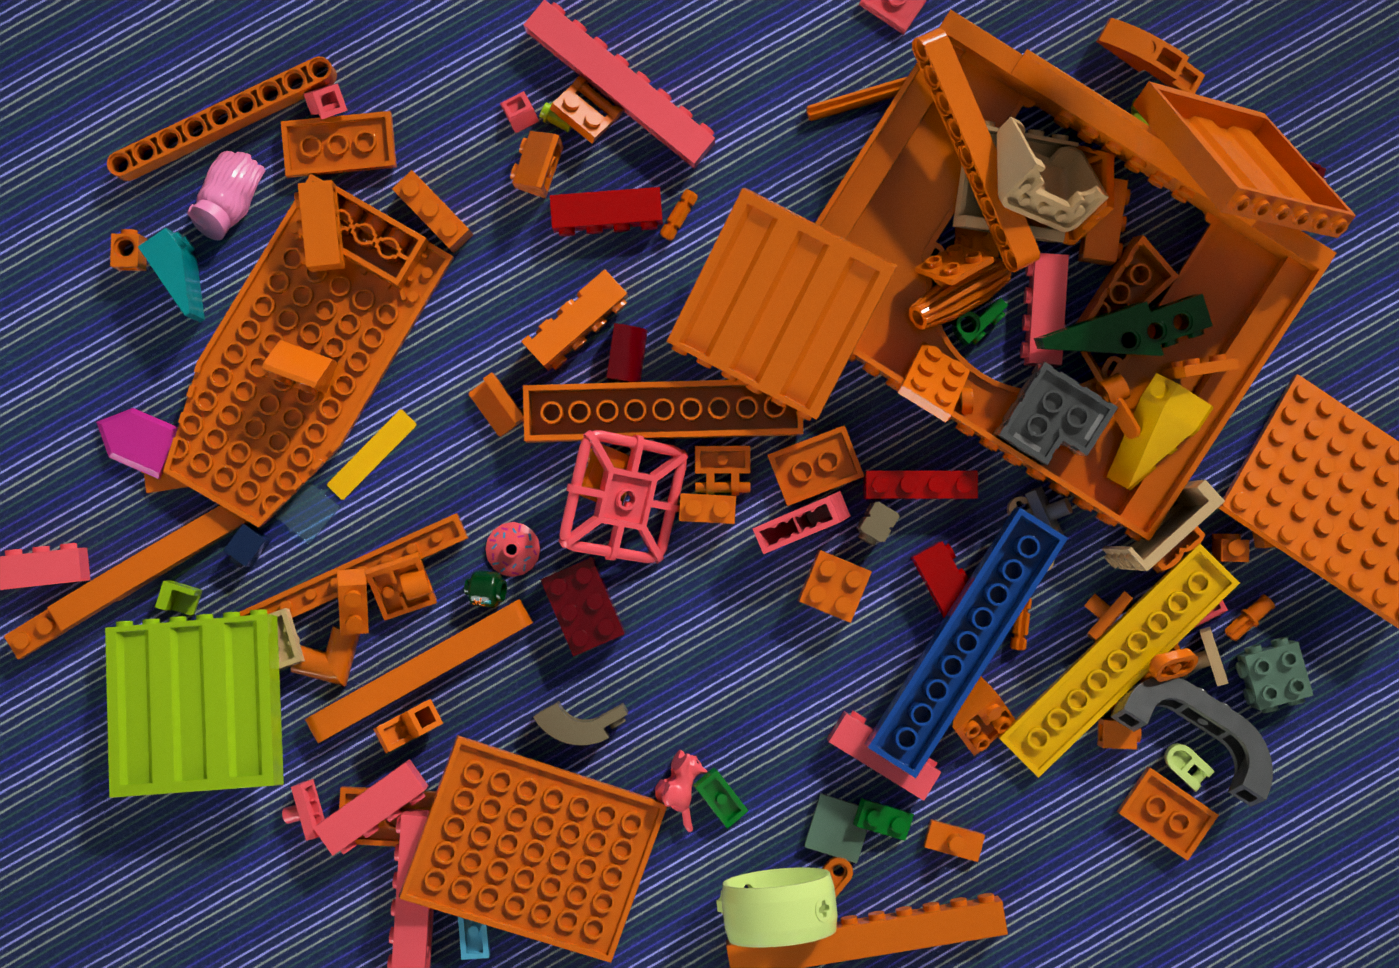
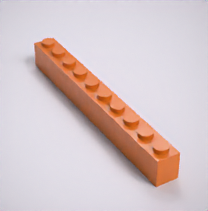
(884, 934)

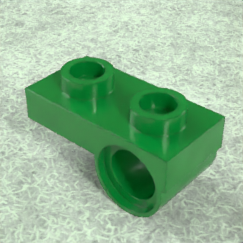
(992, 315)

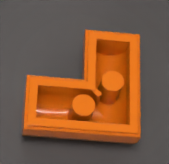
(333, 664)

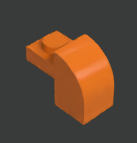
(408, 726)

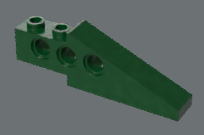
(1105, 331)

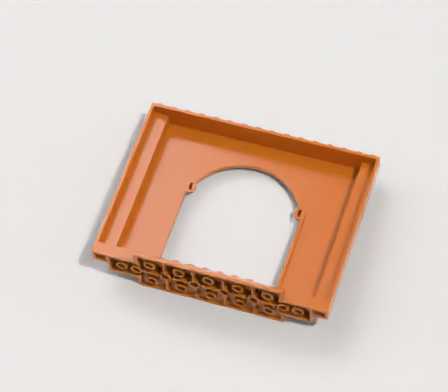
(907, 192)

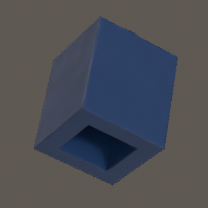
(246, 546)

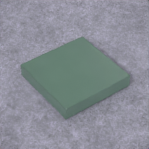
(833, 829)

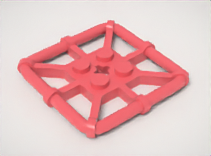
(614, 484)

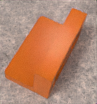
(496, 405)

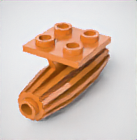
(963, 282)

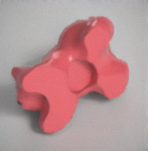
(677, 789)

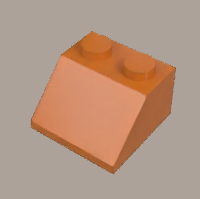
(538, 163)

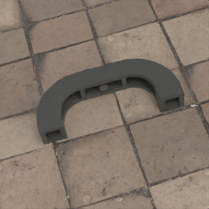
(1247, 747)

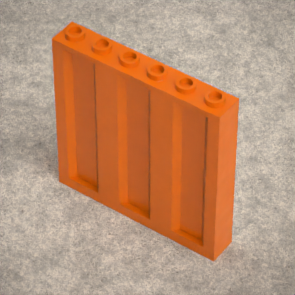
(1243, 161)
(780, 304)

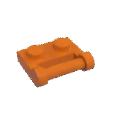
(583, 116)

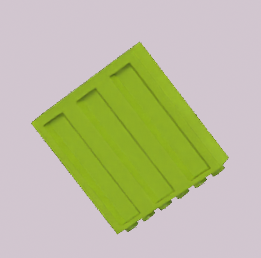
(193, 704)

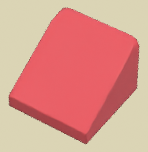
(519, 112)

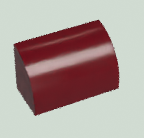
(627, 353)

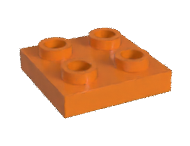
(401, 586)

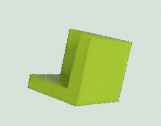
(178, 597)

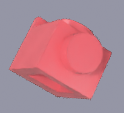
(325, 101)

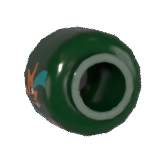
(485, 589)

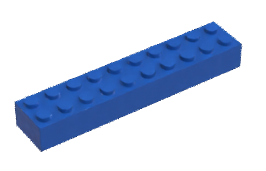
(965, 641)

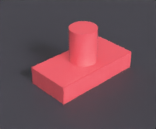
(306, 810)

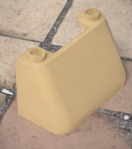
(1049, 190)

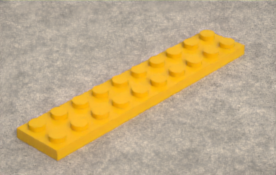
(1118, 659)

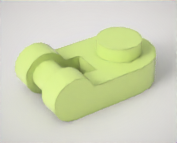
(1181, 759)

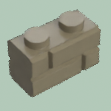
(876, 523)

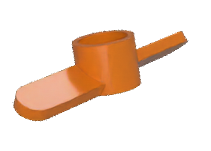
(1114, 390)

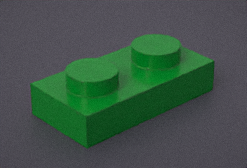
(720, 797)
(883, 819)

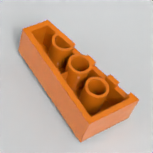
(1135, 277)
(576, 321)

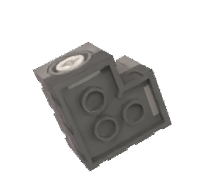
(1054, 413)

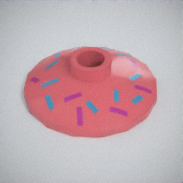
(527, 549)

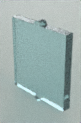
(307, 511)

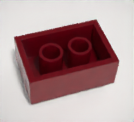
(583, 606)

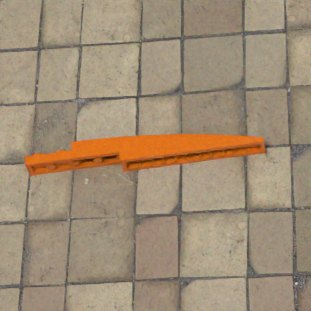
(122, 580)

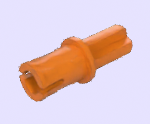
(1249, 617)

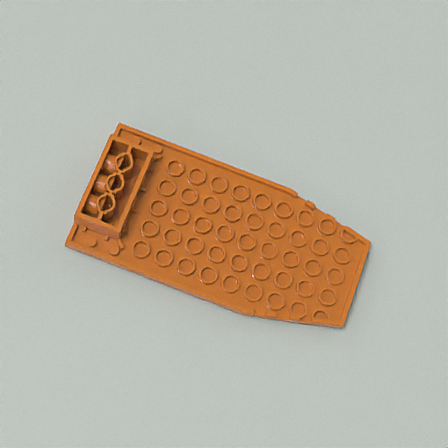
(261, 440)

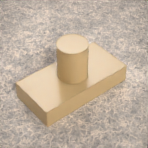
(288, 640)
(1211, 657)

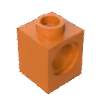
(133, 262)

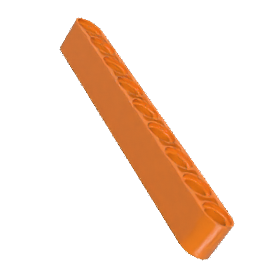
(209, 119)
(973, 146)
(418, 671)

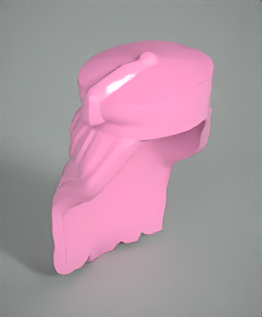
(225, 193)

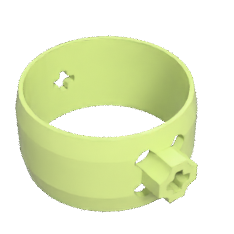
(779, 907)

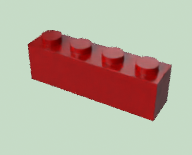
(606, 210)
(920, 485)
(940, 574)

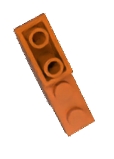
(1151, 54)

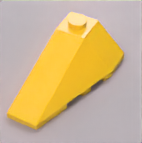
(1166, 418)

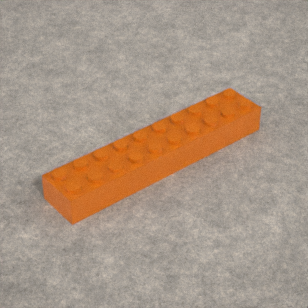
(654, 411)

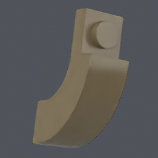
(577, 731)

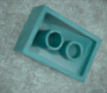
(177, 269)

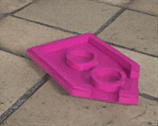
(138, 440)

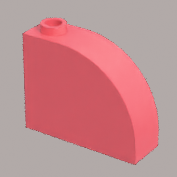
(801, 522)

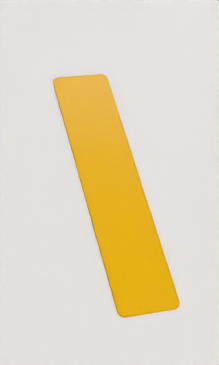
(371, 454)

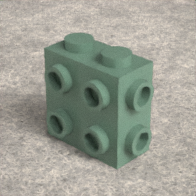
(1274, 675)

